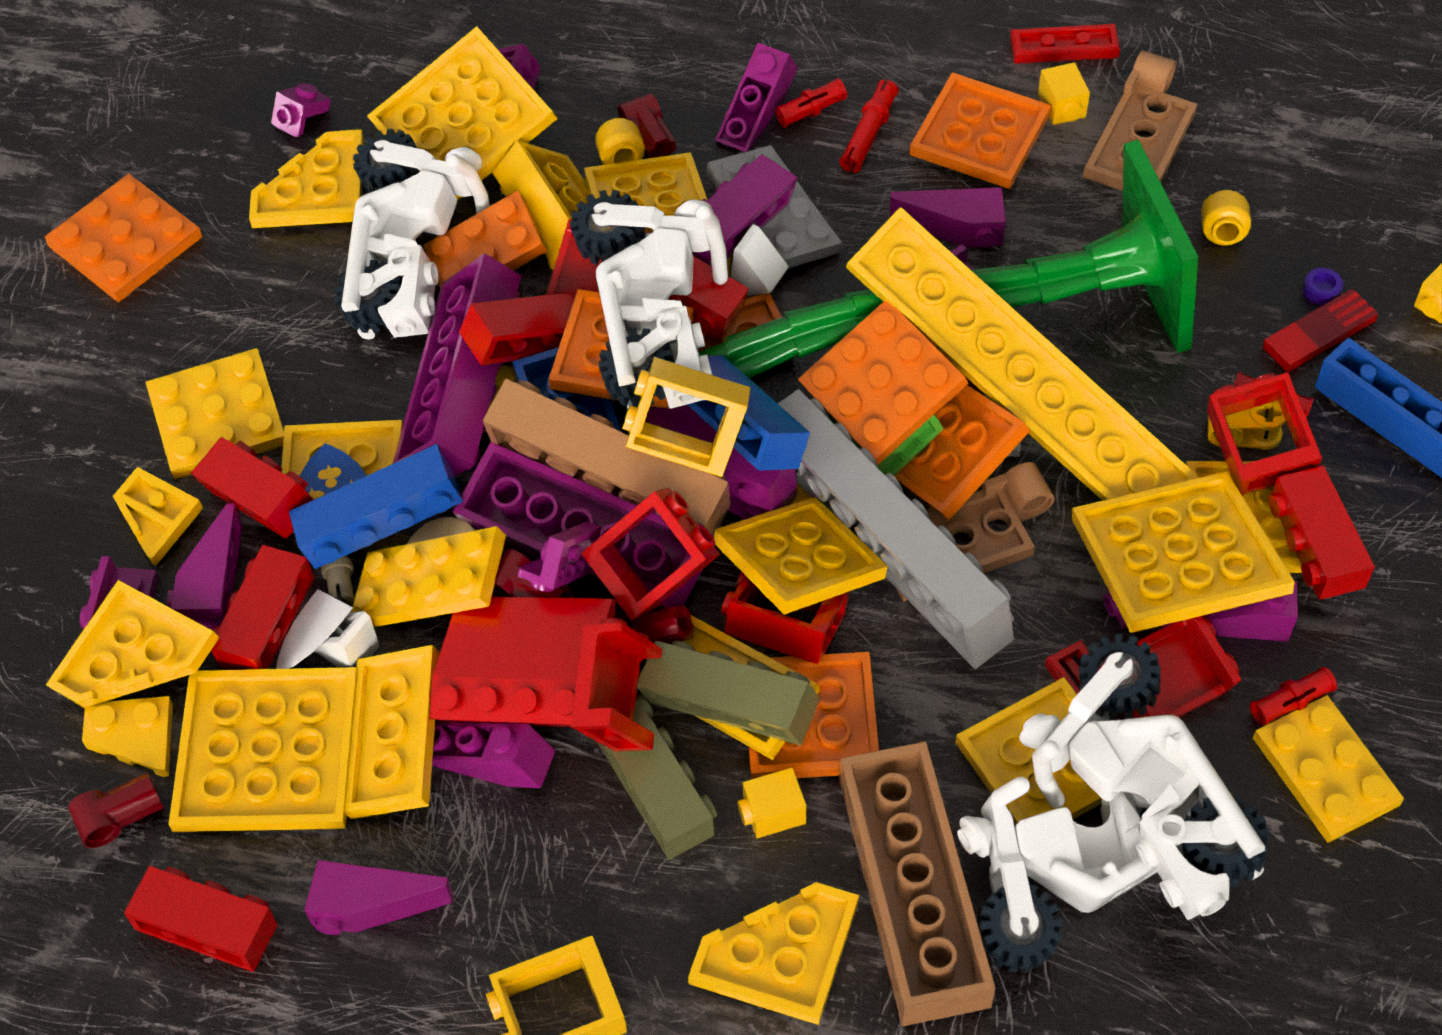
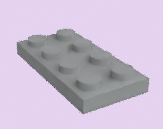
(799, 229)

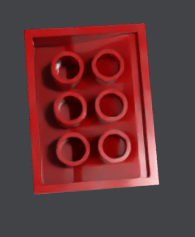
(513, 661)

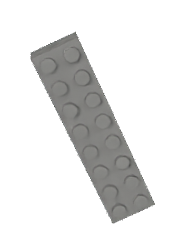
(919, 556)

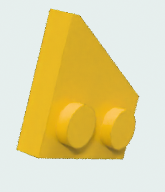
(132, 731)

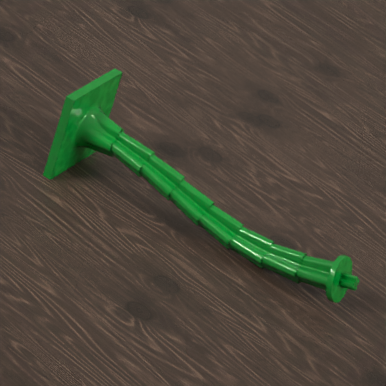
(1145, 251)

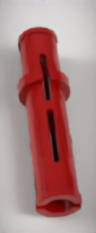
(874, 116)

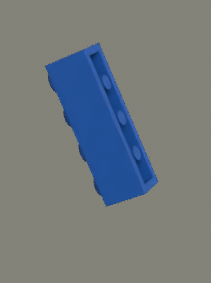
(1384, 401)
(768, 432)
(375, 506)

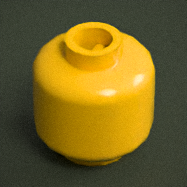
(619, 141)
(1226, 217)

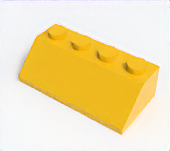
(548, 186)

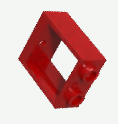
(1263, 390)
(619, 576)
(780, 631)

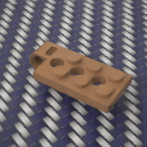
(1143, 89)
(1008, 498)

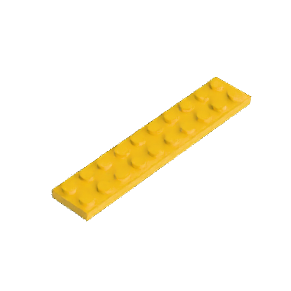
(1013, 362)

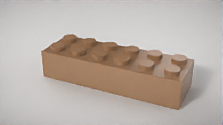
(597, 453)
(915, 884)

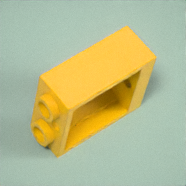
(677, 446)
(550, 966)

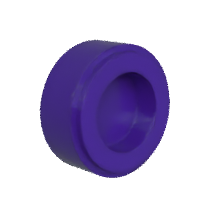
(1322, 286)

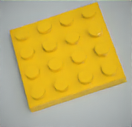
(466, 101)
(1181, 551)
(264, 750)

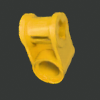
(1250, 426)

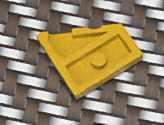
(155, 512)

